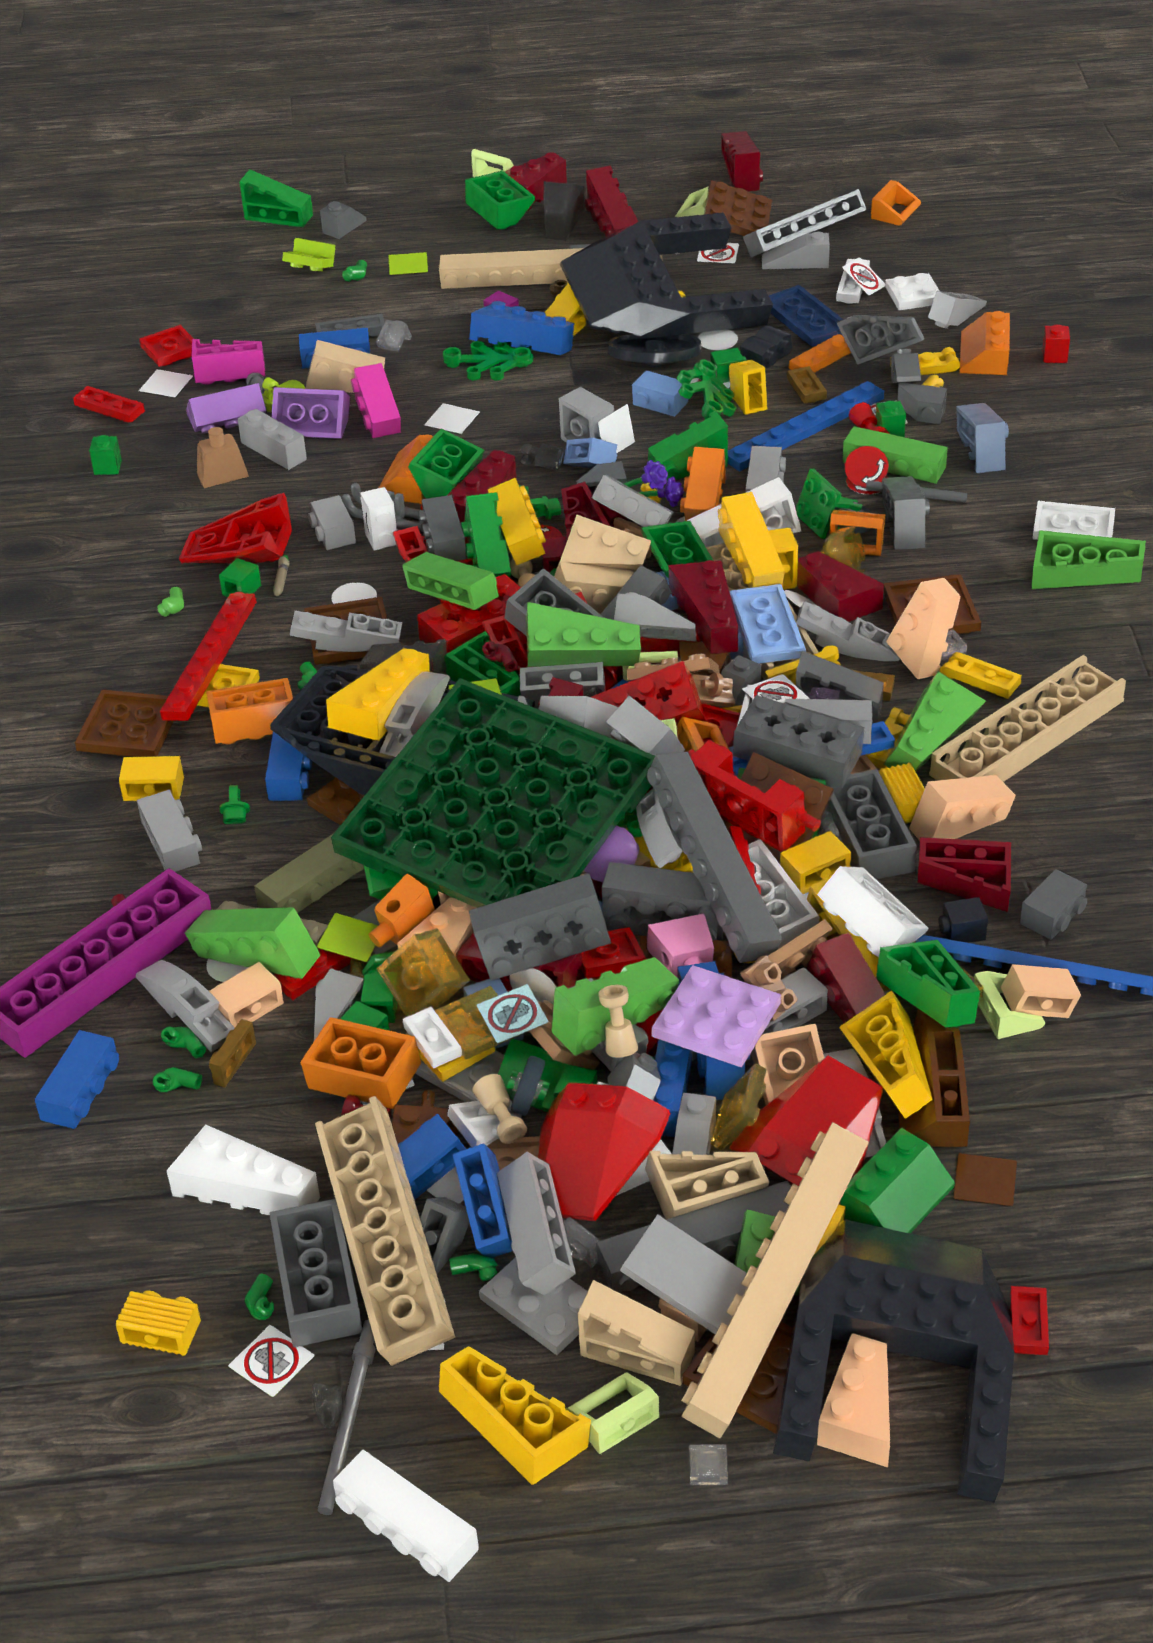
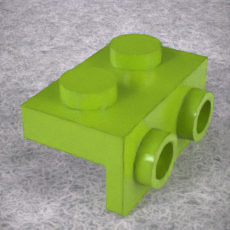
(310, 253)

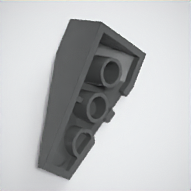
(878, 335)

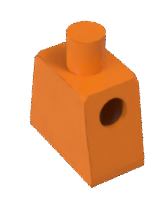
(401, 911)

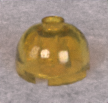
(845, 547)

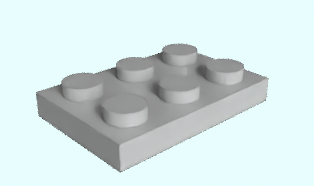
(546, 1318)

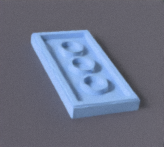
(767, 624)

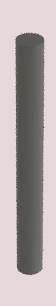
(929, 492)

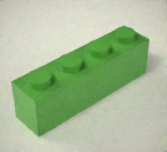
(904, 455)
(450, 580)

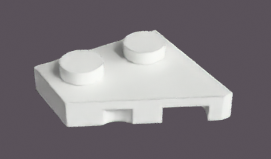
(475, 1122)

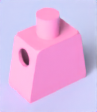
(681, 942)

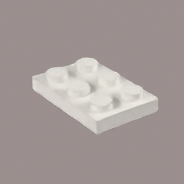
(1073, 519)

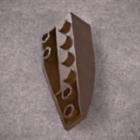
(946, 1117)

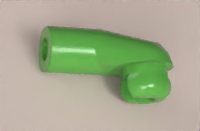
(173, 603)

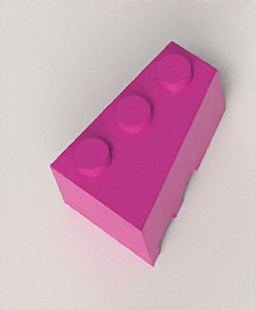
(226, 361)
(376, 400)

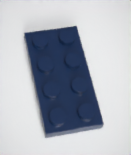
(805, 315)

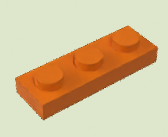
(822, 354)

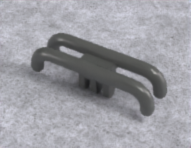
(398, 500)

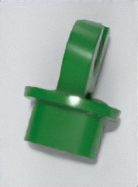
(546, 507)
(234, 811)

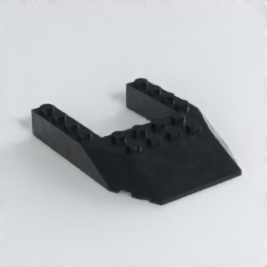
(630, 290)
(342, 754)
(924, 1303)

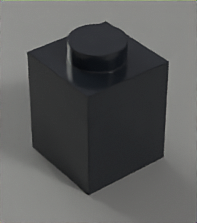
(964, 920)

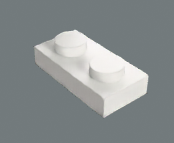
(432, 1037)

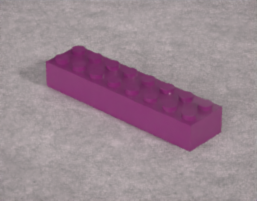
(98, 961)

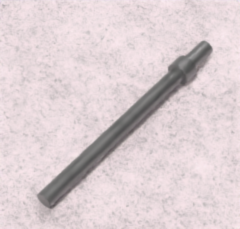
(362, 1357)

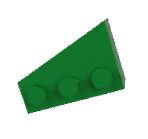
(273, 201)
(676, 449)
(471, 665)

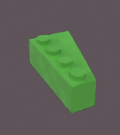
(1085, 560)
(577, 638)
(934, 720)
(253, 936)
(581, 1018)

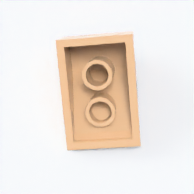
(787, 1057)

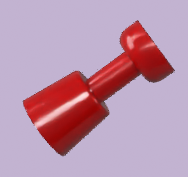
(864, 418)

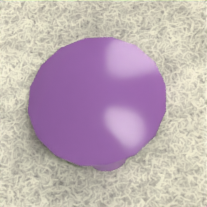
(618, 848)

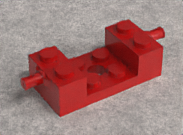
(771, 816)

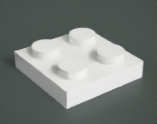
(912, 291)

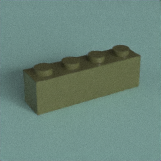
(306, 878)

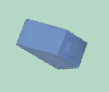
(589, 452)

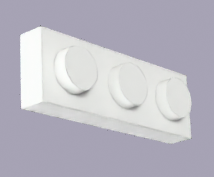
(848, 289)

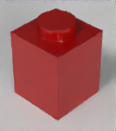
(1056, 344)

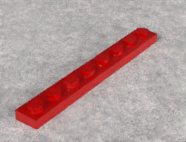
(208, 657)

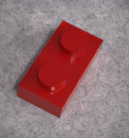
(1029, 1320)

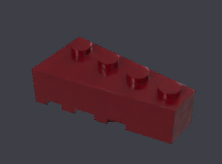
(492, 471)
(578, 501)
(706, 599)

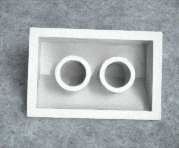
(870, 909)

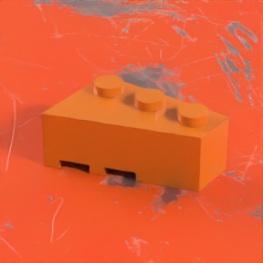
(705, 481)

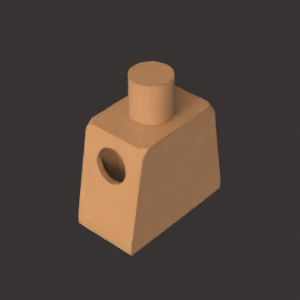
(219, 459)

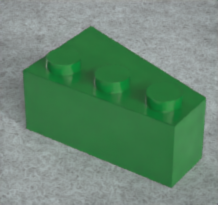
(484, 534)
(930, 981)

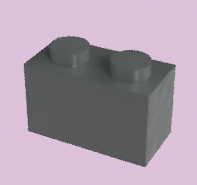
(1053, 904)

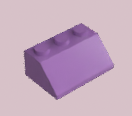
(224, 407)
(312, 411)

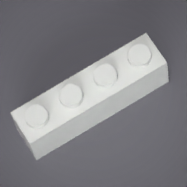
(405, 1516)

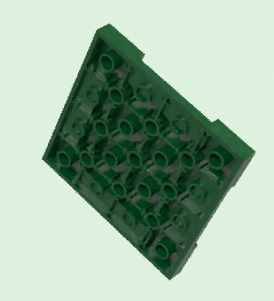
(494, 799)

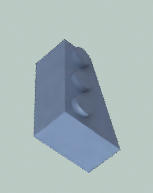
(984, 434)

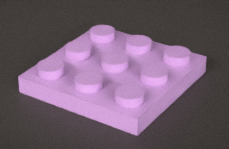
(716, 1016)

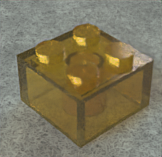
(423, 973)

